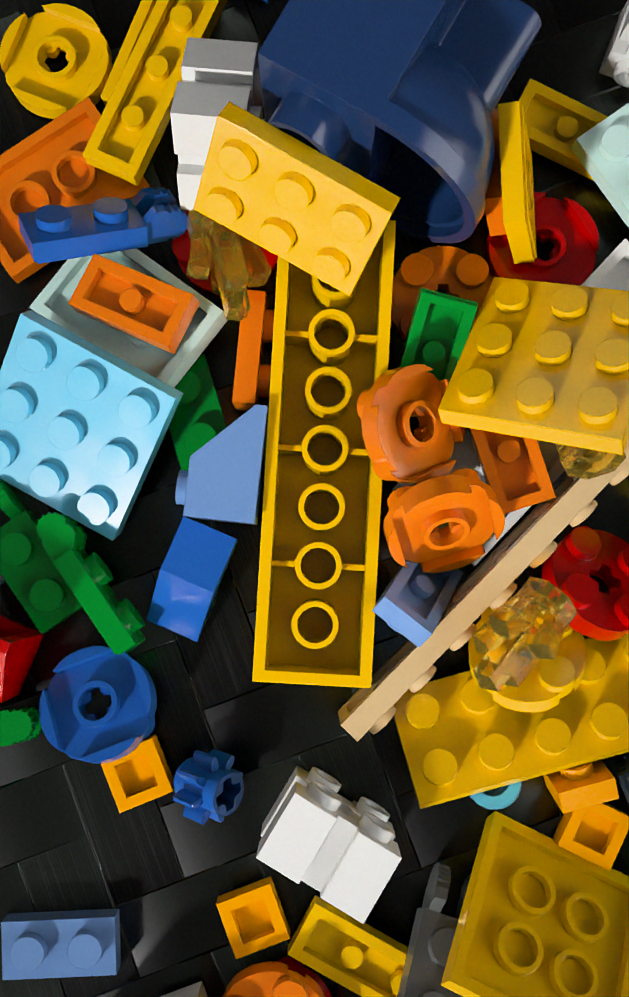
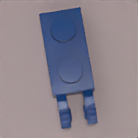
(102, 226)

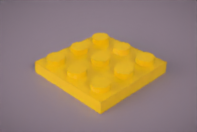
(546, 366)
(538, 921)

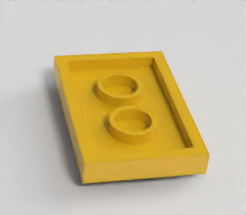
(292, 199)

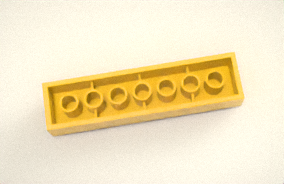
(319, 479)

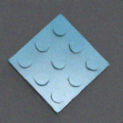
(78, 424)

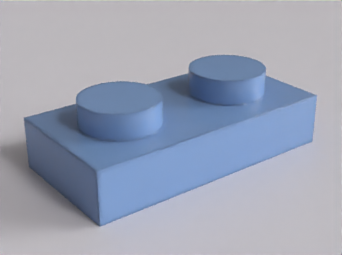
(416, 600)
(60, 944)

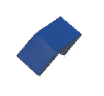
(190, 578)

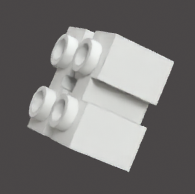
(211, 77)
(330, 842)

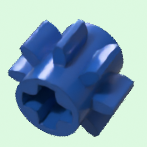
(208, 786)

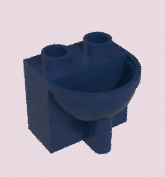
(400, 96)

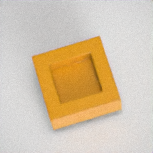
(139, 775)
(582, 786)
(593, 833)
(253, 917)

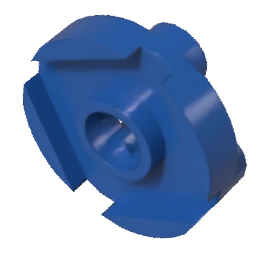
(71, 689)

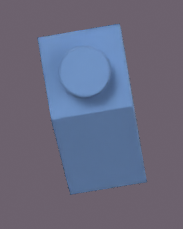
(227, 472)

